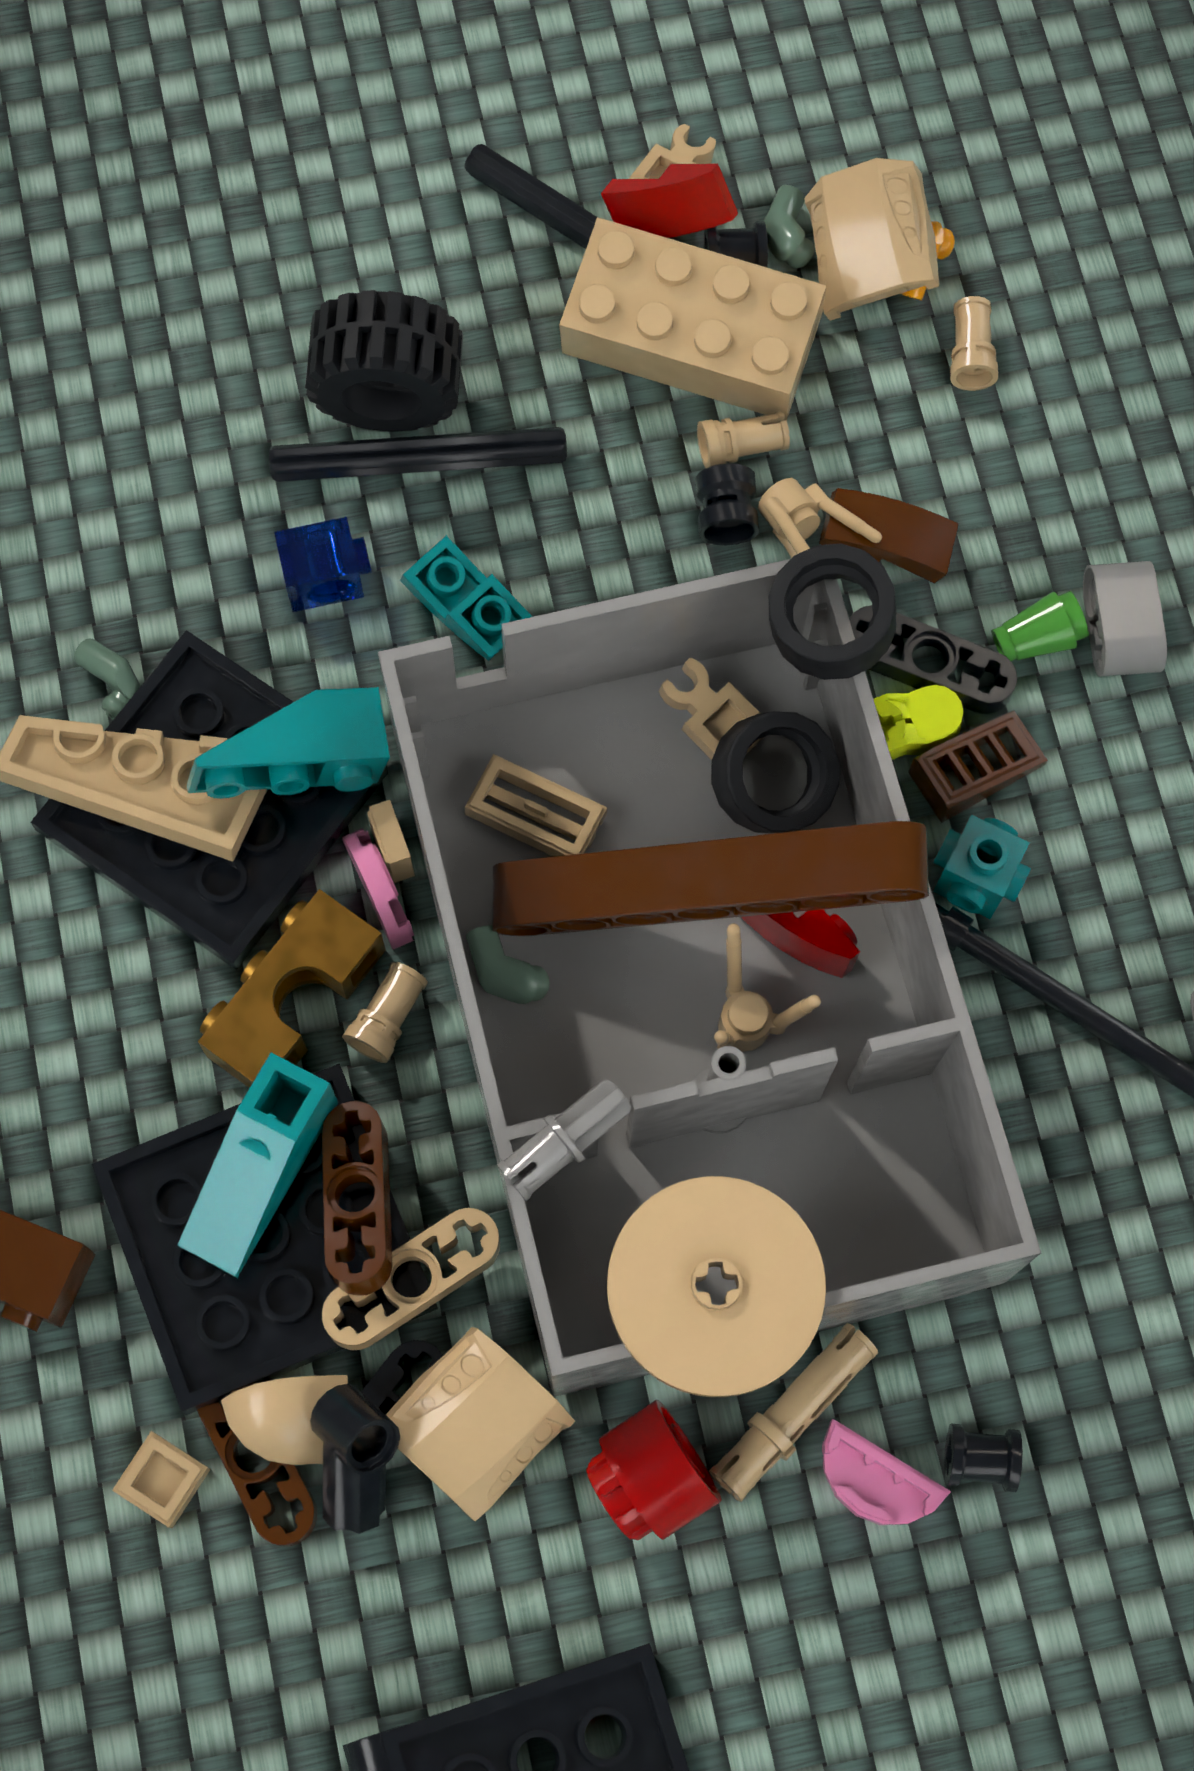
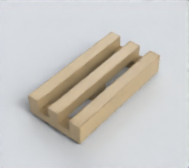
(544, 788)

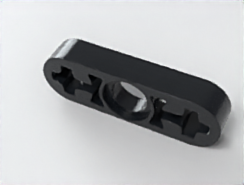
(977, 660)

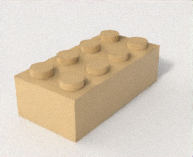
(691, 318)

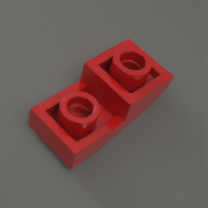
(676, 204)
(812, 939)

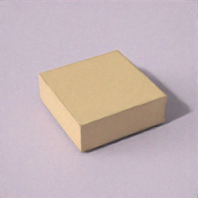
(390, 841)
(161, 1479)

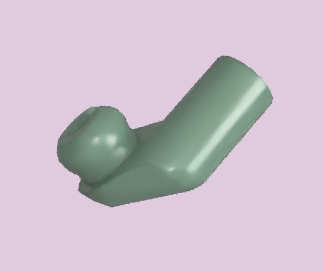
(784, 234)
(112, 670)
(502, 974)

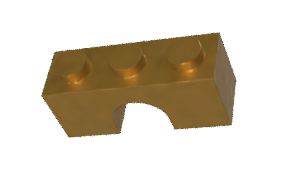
(318, 946)

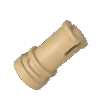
(973, 356)
(729, 440)
(380, 1023)

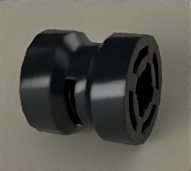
(727, 507)

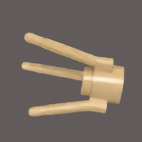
(795, 514)
(747, 1015)

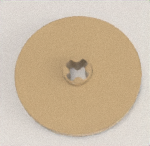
(679, 1330)

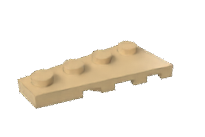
(127, 780)

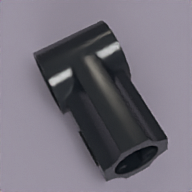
(355, 1455)

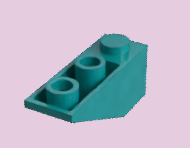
(313, 742)
(257, 1163)

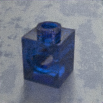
(322, 563)

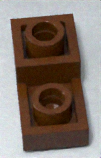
(910, 535)

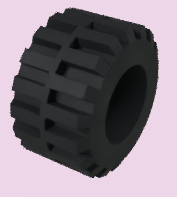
(384, 361)

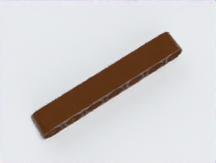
(713, 879)

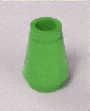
(1043, 628)

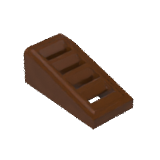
(938, 789)

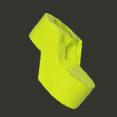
(919, 719)

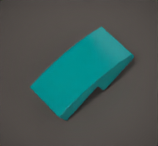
(463, 597)

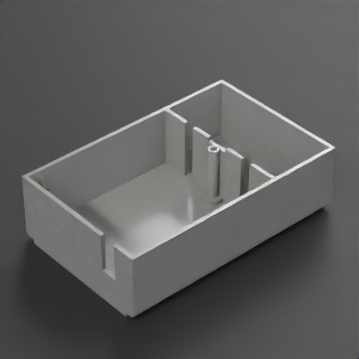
(853, 1116)

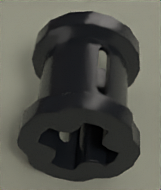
(740, 243)
(983, 1457)

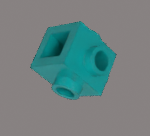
(982, 866)

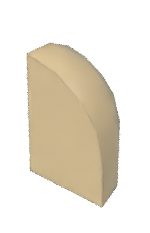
(276, 1417)

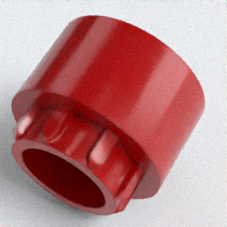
(651, 1475)

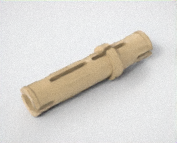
(786, 1419)

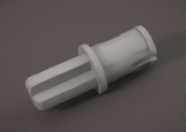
(566, 1136)

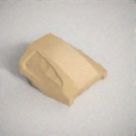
(872, 233)
(476, 1422)

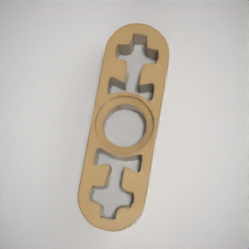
(462, 1263)

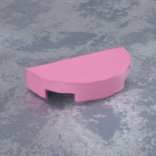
(379, 887)
(874, 1481)

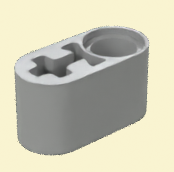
(1124, 618)

